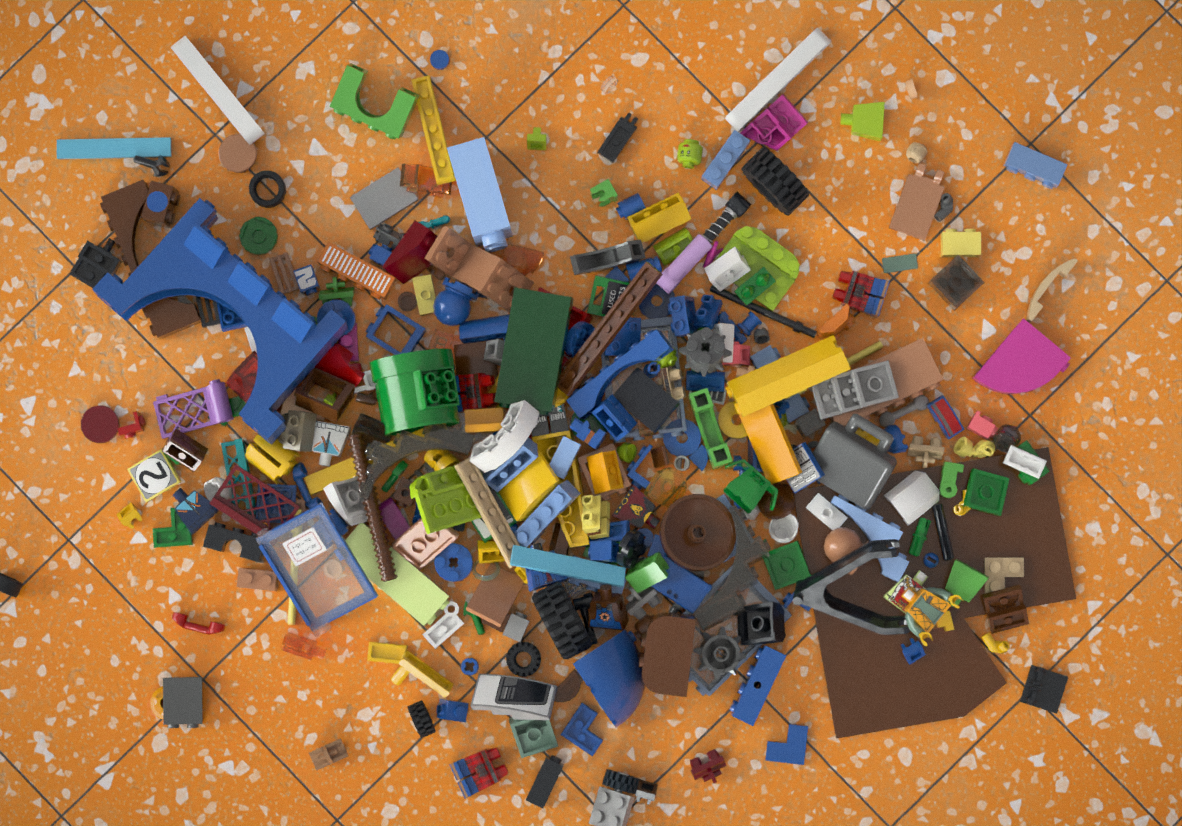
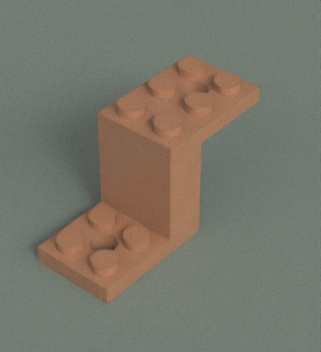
(476, 268)

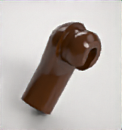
(370, 399)

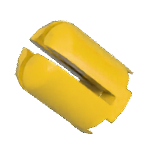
(271, 459)

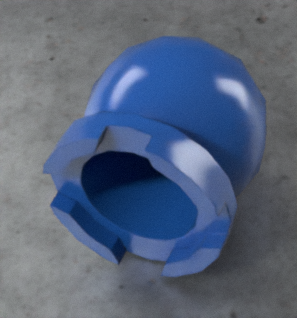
(453, 304)

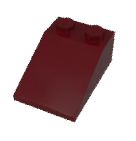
(410, 253)

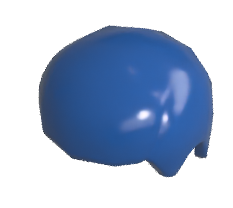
(897, 445)

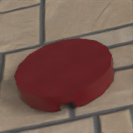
(100, 424)

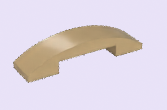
(1034, 305)

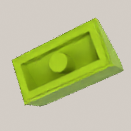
(673, 246)

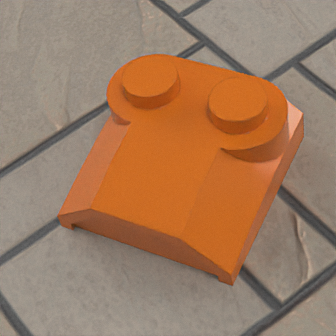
(841, 320)

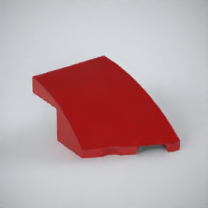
(337, 364)

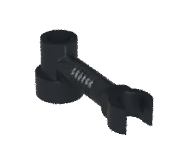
(583, 605)

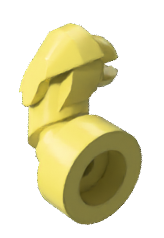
(965, 447)

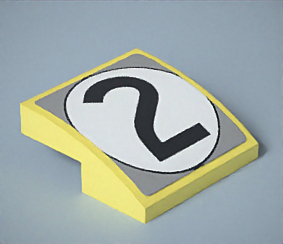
(154, 475)

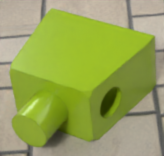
(866, 120)

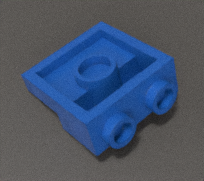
(683, 315)

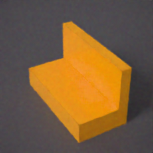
(483, 420)
(605, 472)

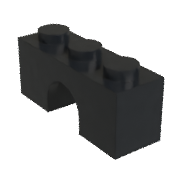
(218, 537)

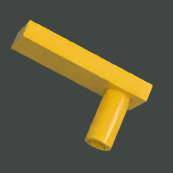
(412, 664)

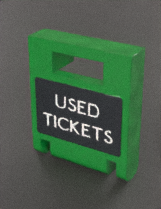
(612, 291)

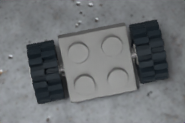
(613, 806)

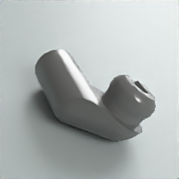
(946, 207)

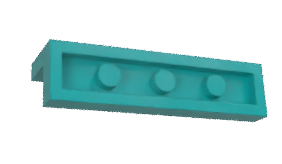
(243, 463)

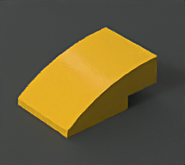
(529, 488)

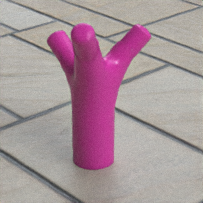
(711, 254)

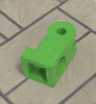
(948, 479)

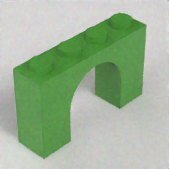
(348, 102)
(712, 438)

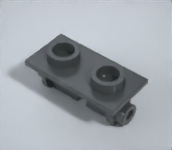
(386, 234)

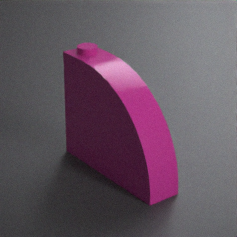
(1022, 362)

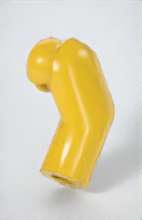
(959, 509)

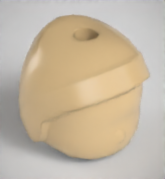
(916, 152)

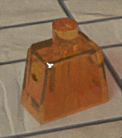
(293, 644)

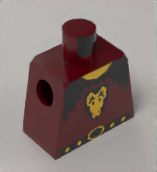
(636, 509)

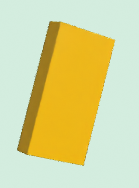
(385, 652)

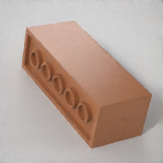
(912, 373)

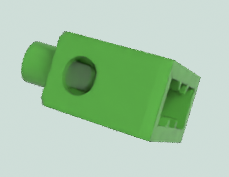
(965, 581)

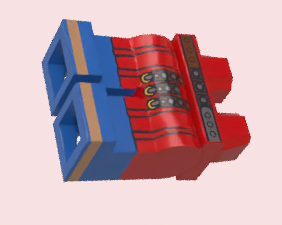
(855, 293)
(475, 390)
(484, 770)

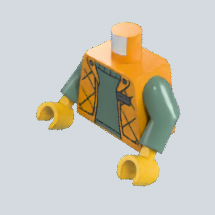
(927, 609)

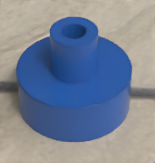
(649, 536)

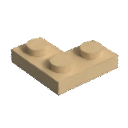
(1000, 568)

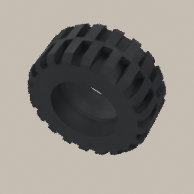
(561, 620)

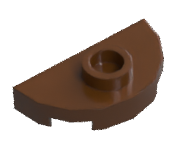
(568, 688)

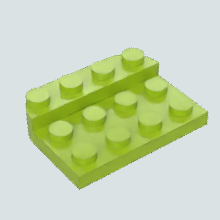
(765, 252)
(443, 500)

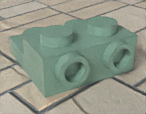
(533, 736)

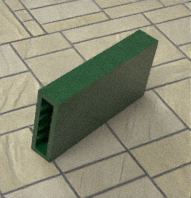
(534, 349)

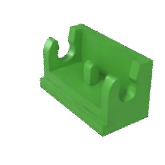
(606, 193)
(647, 572)

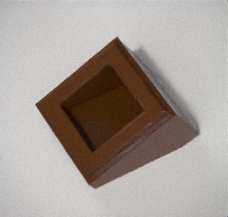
(659, 457)

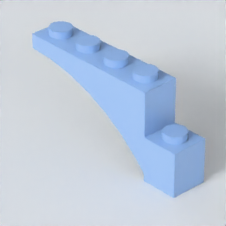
(876, 529)

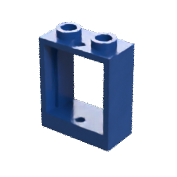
(412, 342)

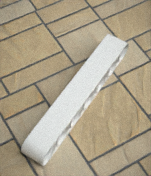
(778, 79)
(217, 90)

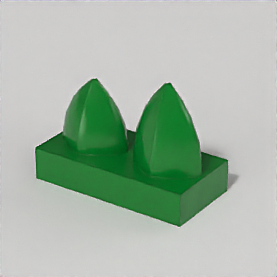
(755, 286)

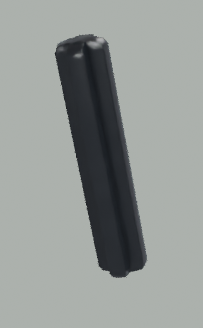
(943, 532)

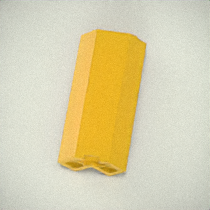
(787, 376)

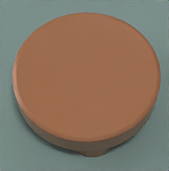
(237, 154)

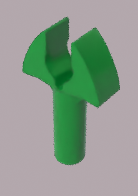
(399, 469)
(477, 621)

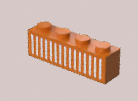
(357, 271)

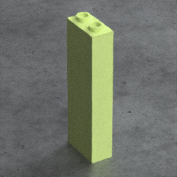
(411, 587)

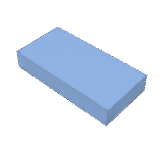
(564, 457)

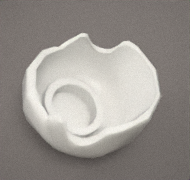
(213, 485)
(784, 529)

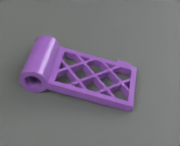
(215, 399)

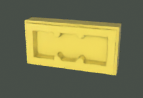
(424, 294)

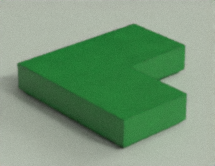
(172, 536)

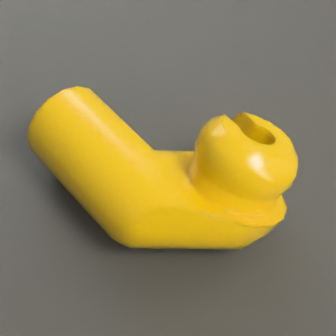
(995, 646)

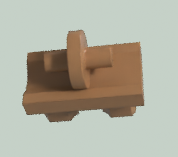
(328, 754)

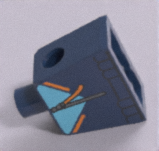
(193, 509)

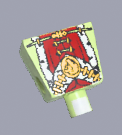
(894, 595)

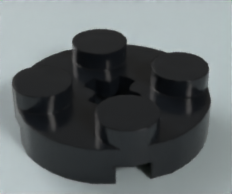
(632, 548)

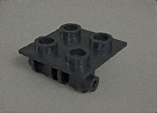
(1043, 689)

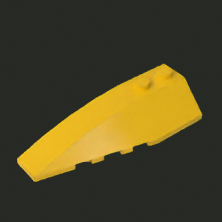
(572, 516)

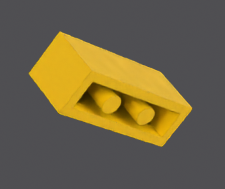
(659, 218)

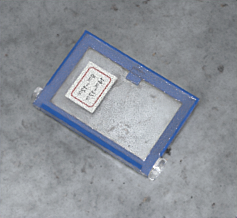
(316, 567)

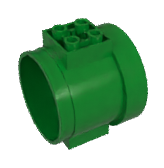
(416, 390)

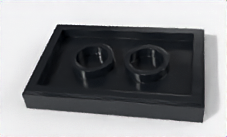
(646, 400)

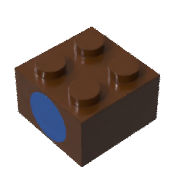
(160, 204)

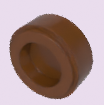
(407, 301)

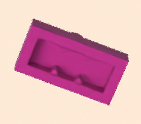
(350, 342)

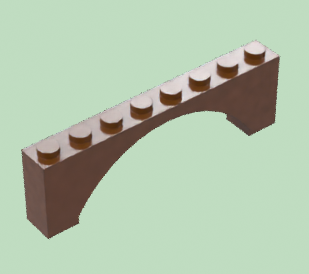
(124, 212)

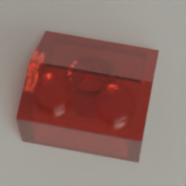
(244, 377)

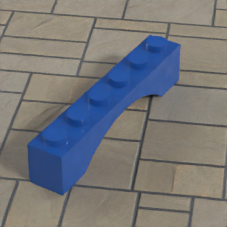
(652, 348)

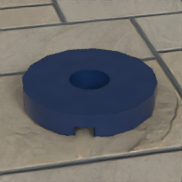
(652, 311)

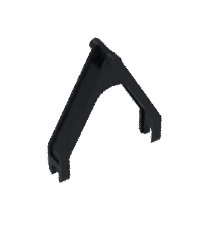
(814, 593)

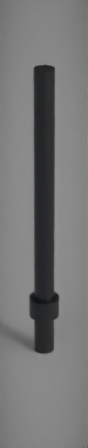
(796, 326)

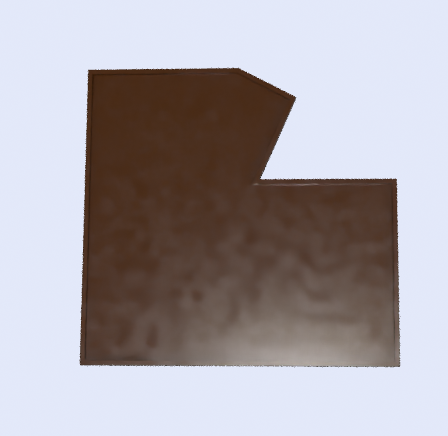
(866, 671)

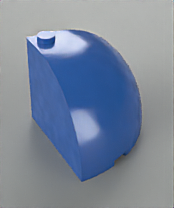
(614, 676)

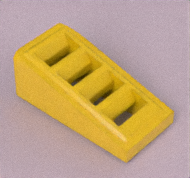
(488, 552)

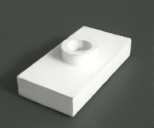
(1024, 462)
(826, 512)

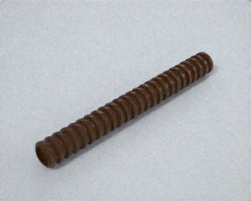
(373, 511)

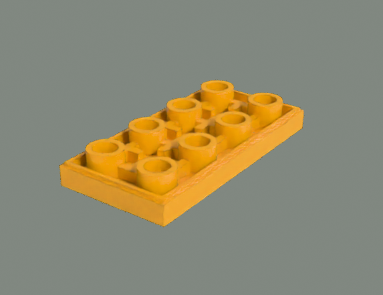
(771, 444)

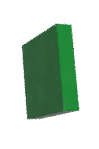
(986, 492)
(787, 565)

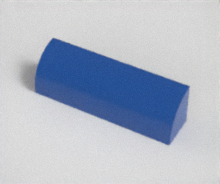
(484, 329)

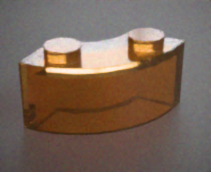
(422, 179)

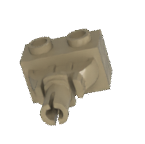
(298, 431)

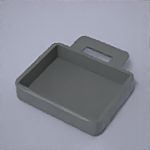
(854, 464)

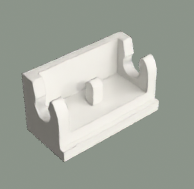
(727, 269)

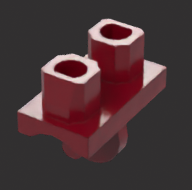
(710, 769)

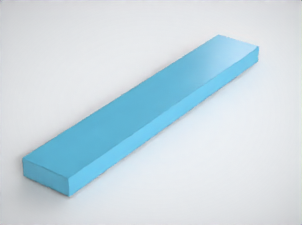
(113, 148)
(567, 566)

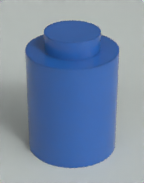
(630, 206)

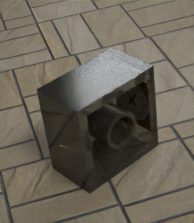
(956, 282)

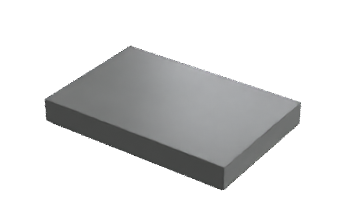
(382, 199)

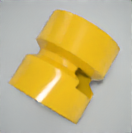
(440, 459)

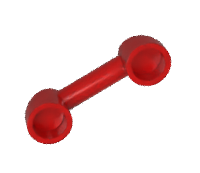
(181, 620)

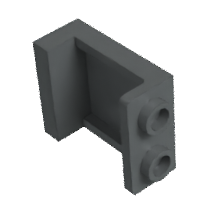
(182, 701)

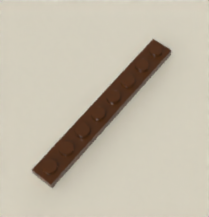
(608, 328)

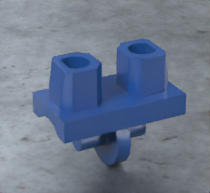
(708, 312)

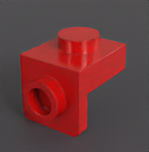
(130, 430)

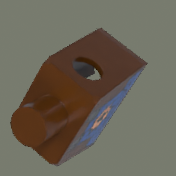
(608, 610)

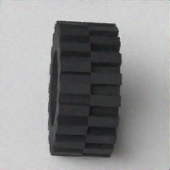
(775, 181)

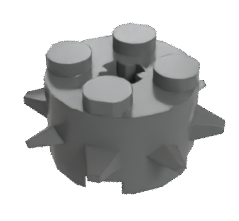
(713, 354)
(730, 657)

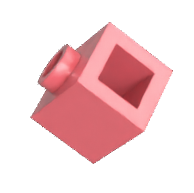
(741, 355)

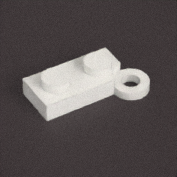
(444, 627)

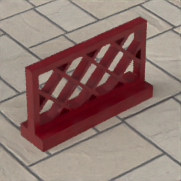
(241, 516)

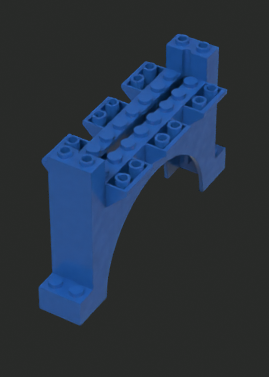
(199, 265)

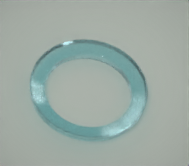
(485, 578)

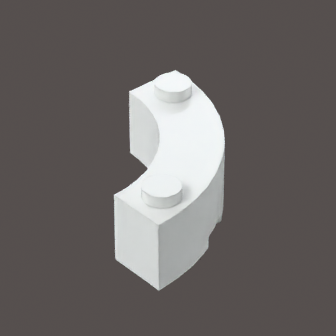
(514, 432)

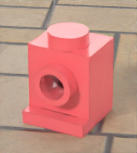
(982, 426)

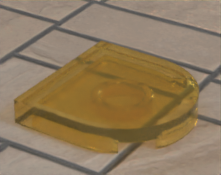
(666, 486)

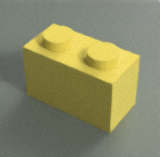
(960, 243)

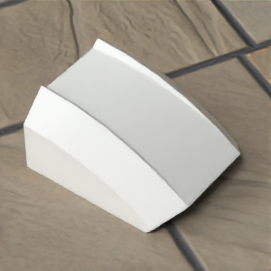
(913, 496)
(347, 500)

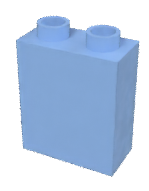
(480, 194)

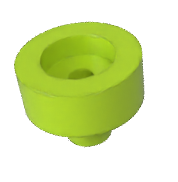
(626, 452)

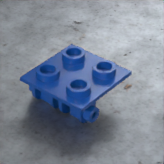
(625, 338)

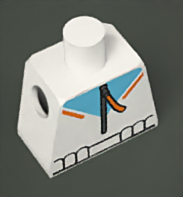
(329, 441)

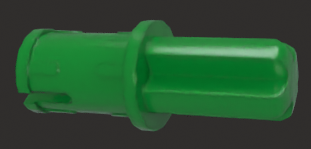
(919, 536)

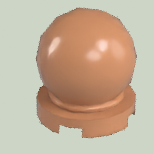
(840, 543)

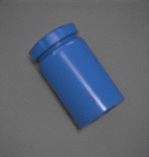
(633, 268)

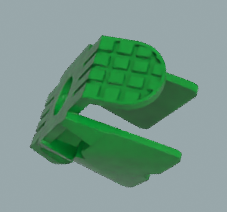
(749, 487)

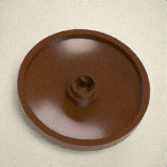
(697, 532)

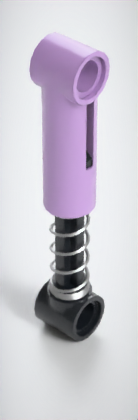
(701, 244)

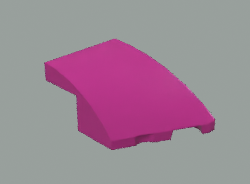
(776, 124)

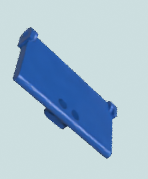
(682, 586)

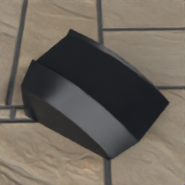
(761, 624)

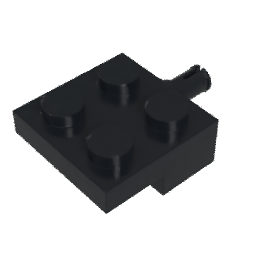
(95, 263)

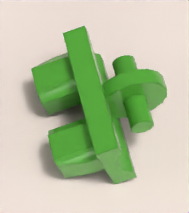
(345, 294)

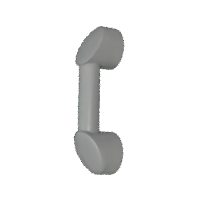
(888, 418)

